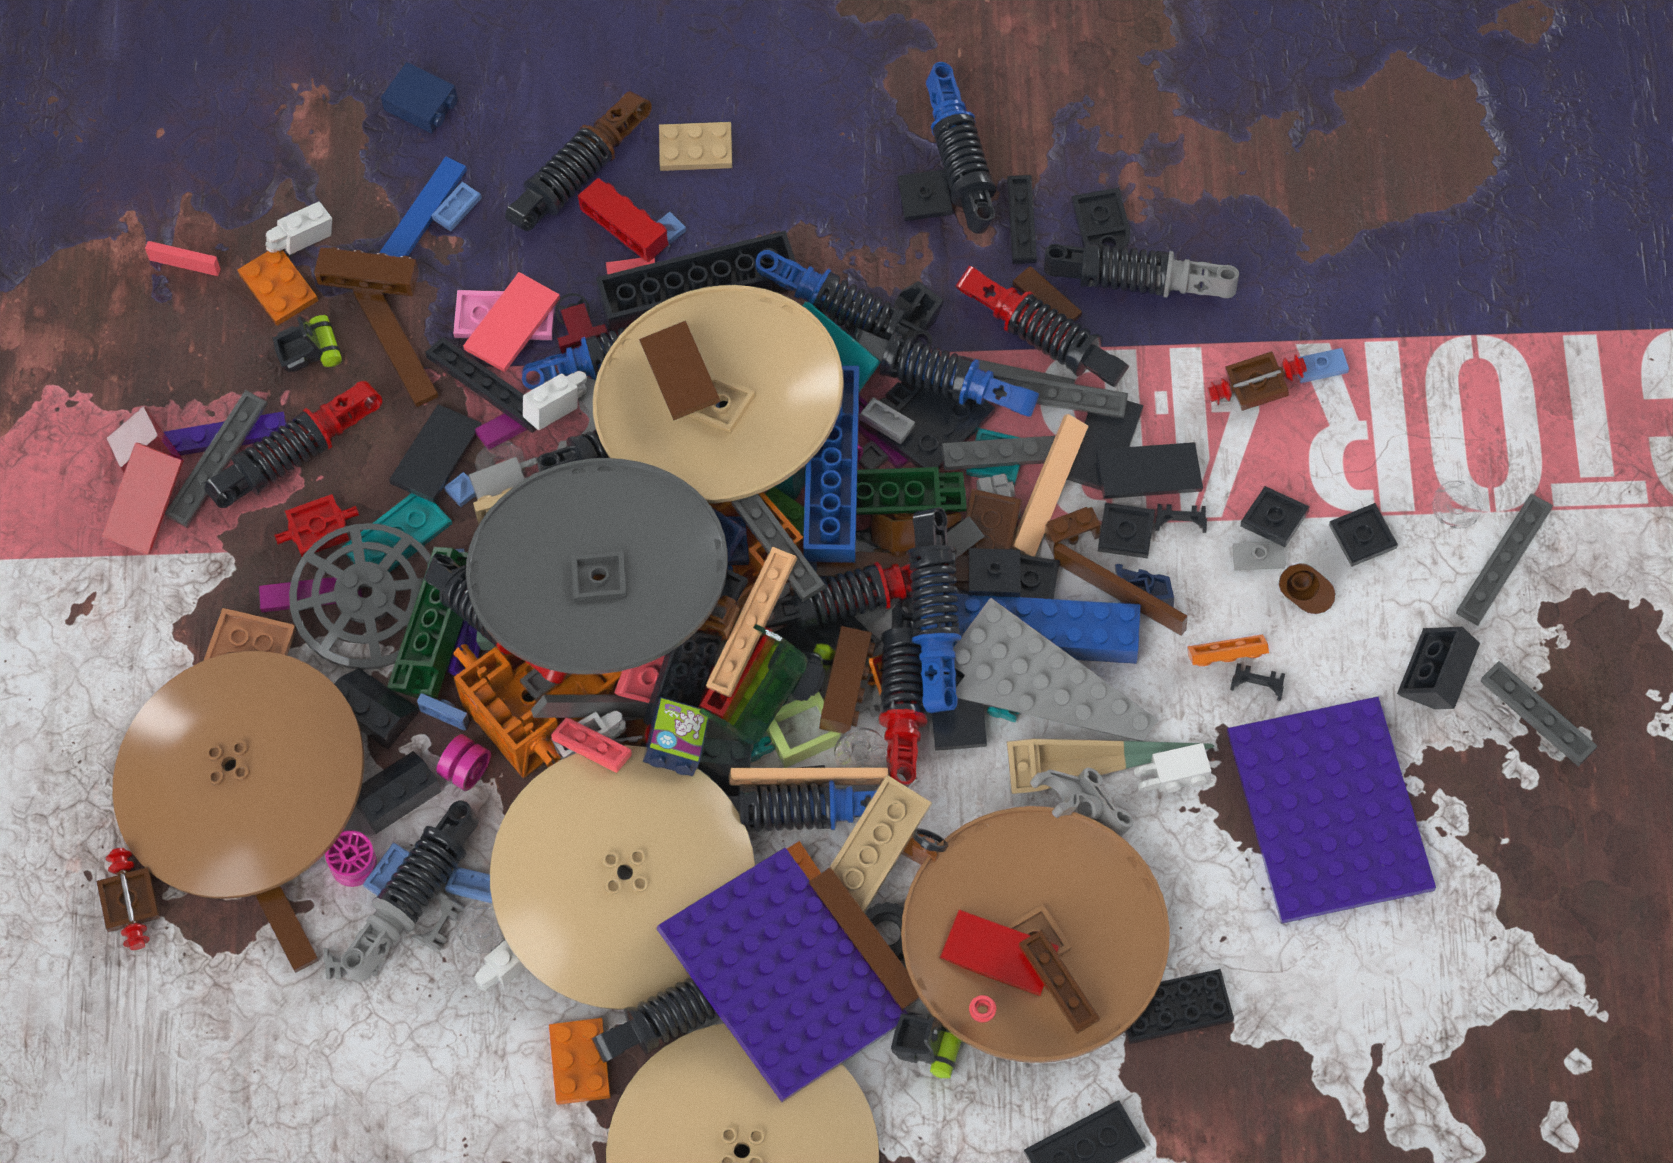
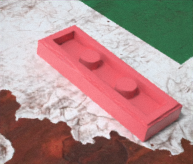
(182, 258)
(591, 744)

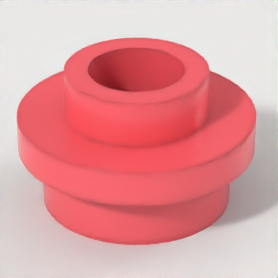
(982, 1001)

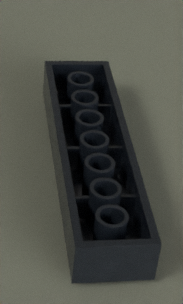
(636, 290)

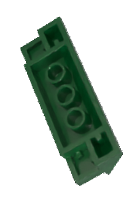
(909, 490)
(427, 640)

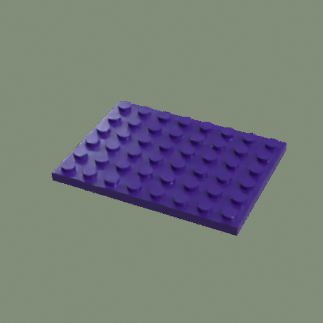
(1330, 810)
(781, 974)

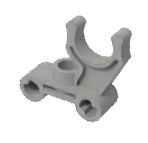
(1086, 796)

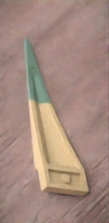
(1072, 756)

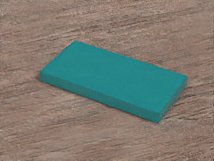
(849, 350)
(413, 516)

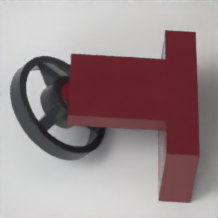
(577, 323)

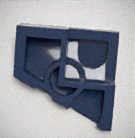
(1156, 585)

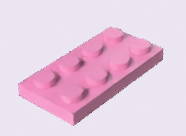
(474, 306)

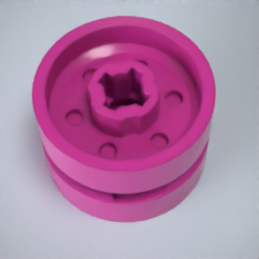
(463, 762)
(351, 858)

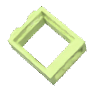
(806, 750)

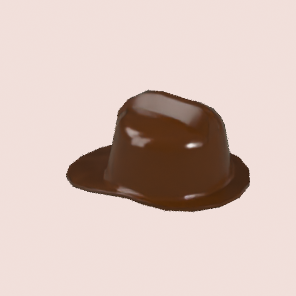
(1307, 588)

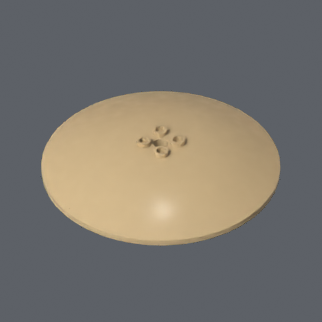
(764, 360)
(560, 882)
(709, 1097)

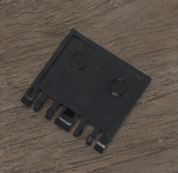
(936, 422)

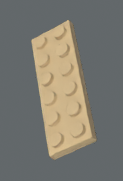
(879, 840)

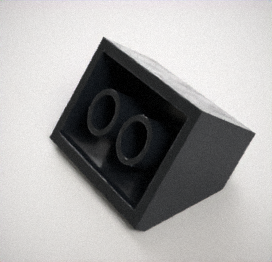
(1439, 667)
(378, 710)
(719, 757)
(396, 791)

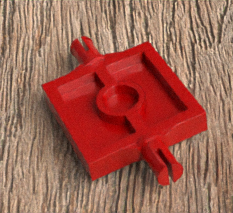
(315, 520)

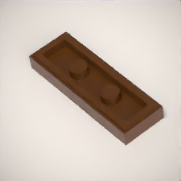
(1032, 281)

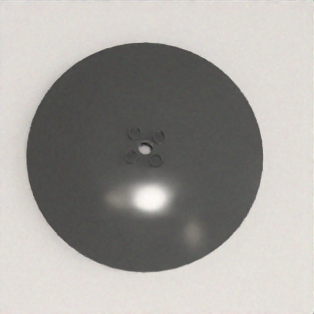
(588, 518)

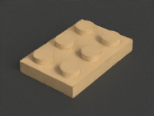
(695, 146)

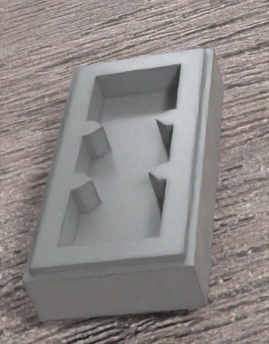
(886, 420)
(1258, 556)

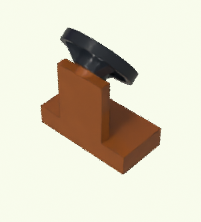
(922, 846)

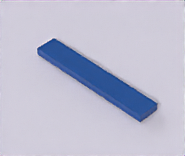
(419, 215)

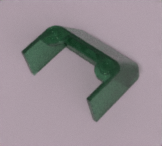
(769, 695)

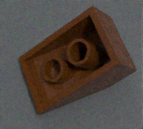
(896, 531)

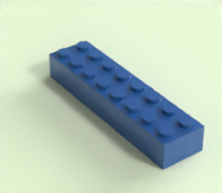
(833, 484)
(1078, 627)

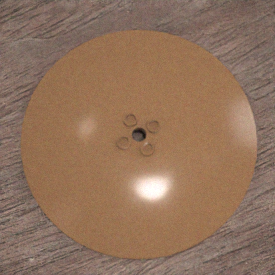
(267, 816)
(1032, 876)

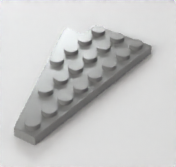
(1028, 674)

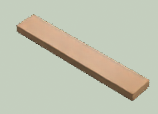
(1049, 485)
(755, 611)
(786, 776)

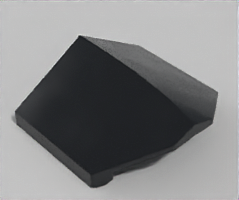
(920, 304)

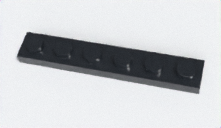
(479, 380)

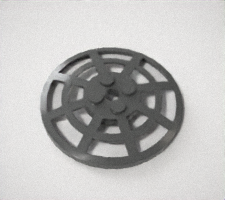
(350, 603)

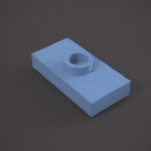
(456, 206)
(1324, 365)
(443, 711)
(385, 868)
(469, 884)

